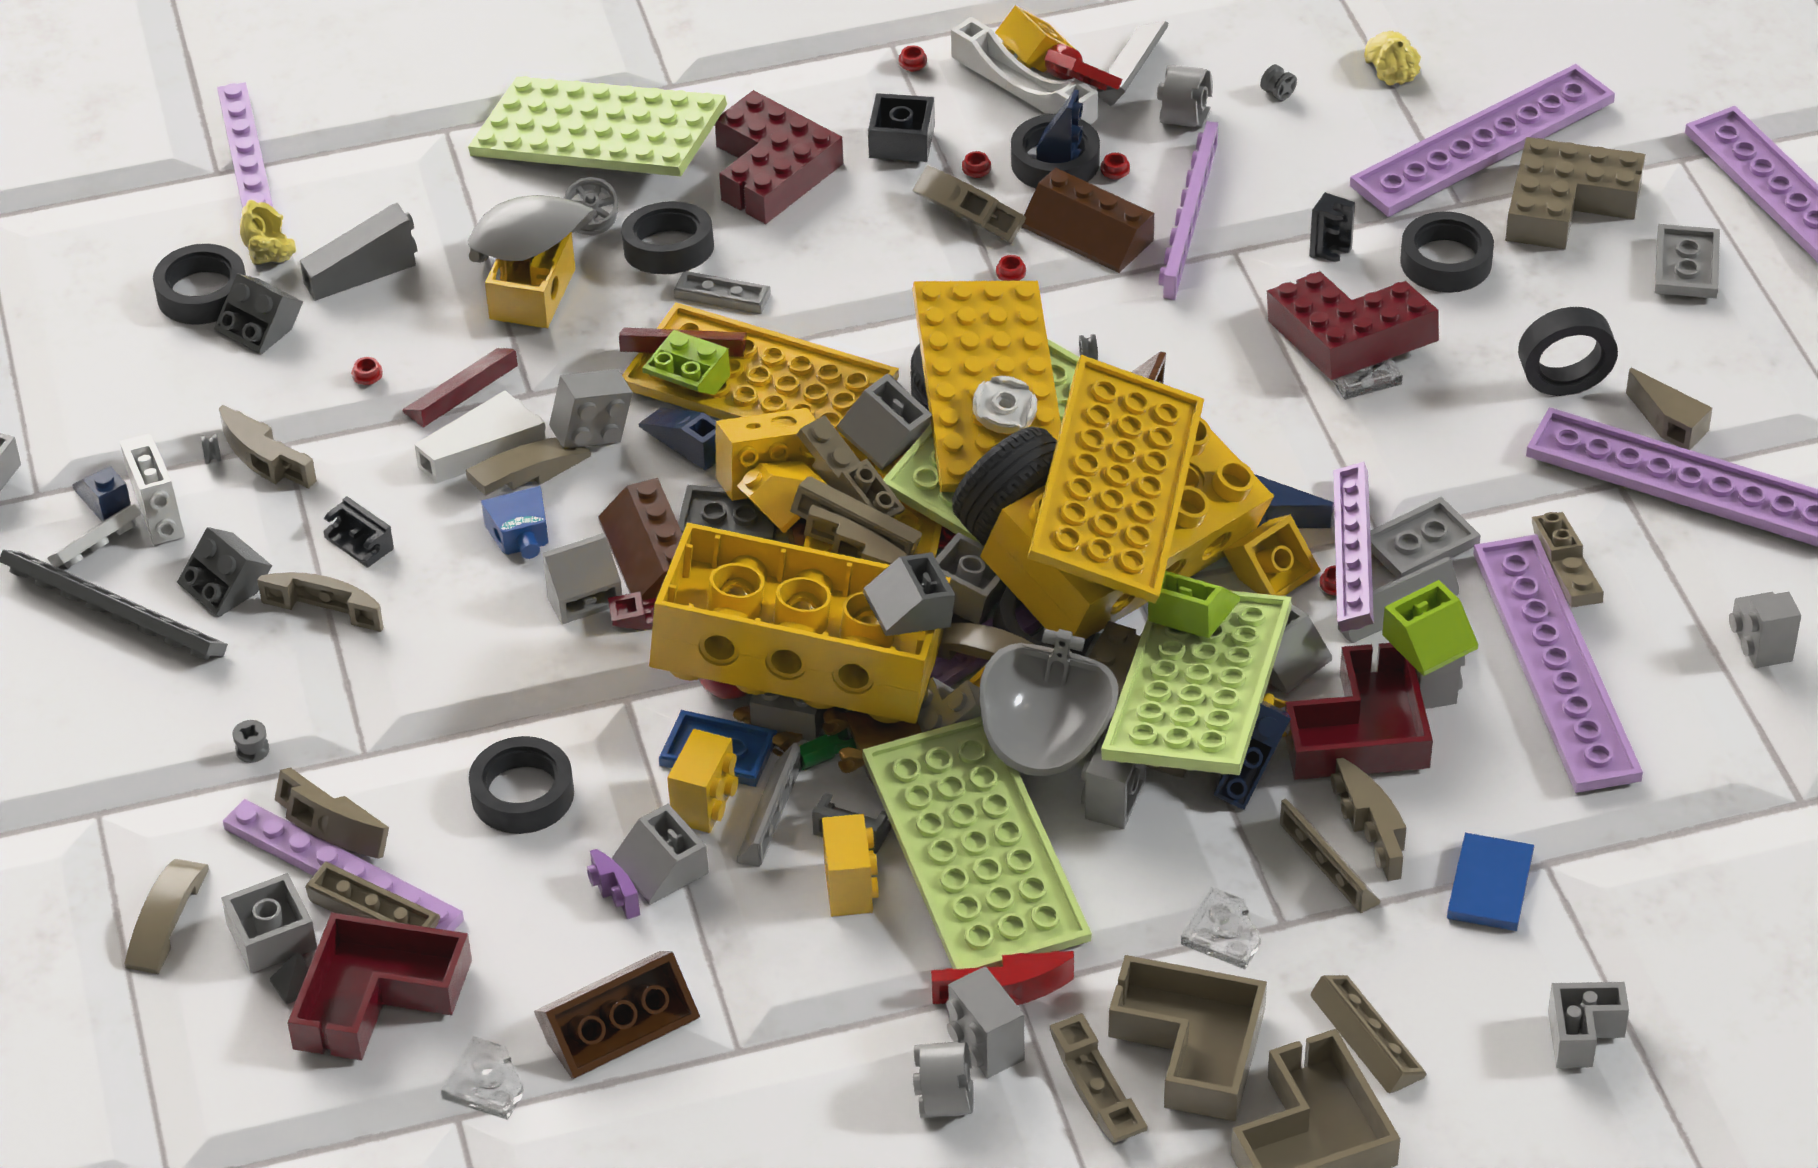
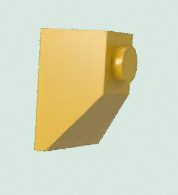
(773, 489)

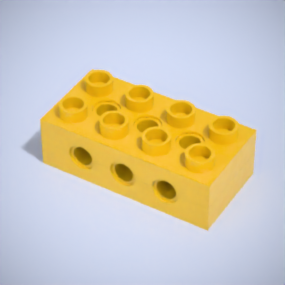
(1216, 510)
(786, 626)

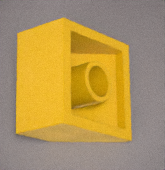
(1029, 37)
(1273, 558)

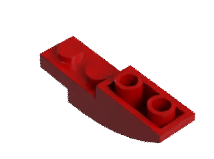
(1021, 976)

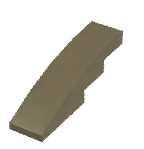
(523, 463)
(849, 537)

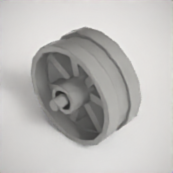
(591, 200)

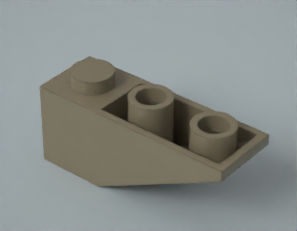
(1669, 411)

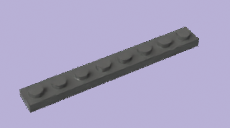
(122, 608)

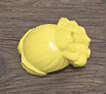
(1393, 57)
(263, 234)

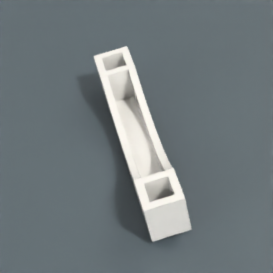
(983, 52)

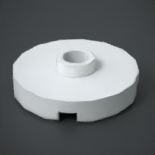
(1008, 393)

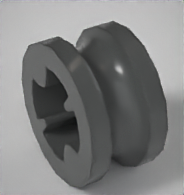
(1088, 346)
(211, 448)

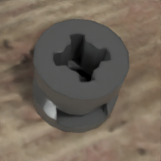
(1278, 82)
(250, 741)

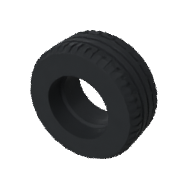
(1001, 478)

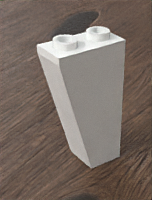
(478, 435)
(152, 488)

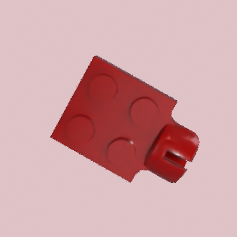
(1067, 63)

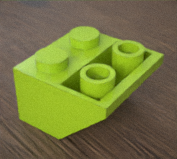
(690, 363)
(1191, 605)
(1429, 628)

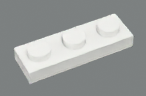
(95, 537)

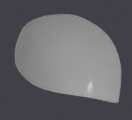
(526, 227)
(1045, 703)

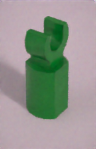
(824, 748)

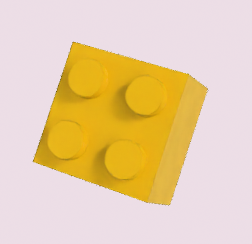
(703, 779)
(849, 864)

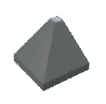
(290, 978)

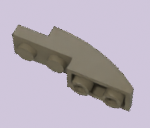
(969, 203)
(261, 453)
(844, 471)
(1566, 559)
(1373, 813)
(330, 818)

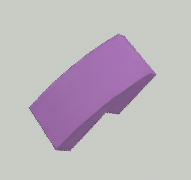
(613, 882)

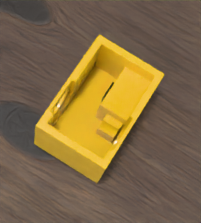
(531, 287)
(755, 440)

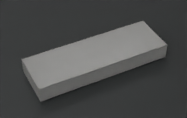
(722, 292)

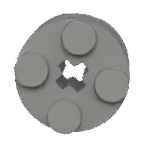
(1185, 96)
(943, 1079)

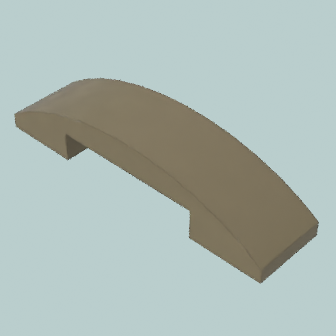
(322, 591)
(975, 640)
(160, 914)
(1094, 1080)

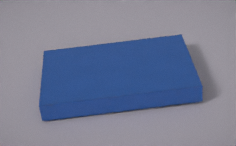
(749, 743)
(1490, 881)

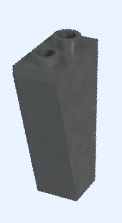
(362, 254)

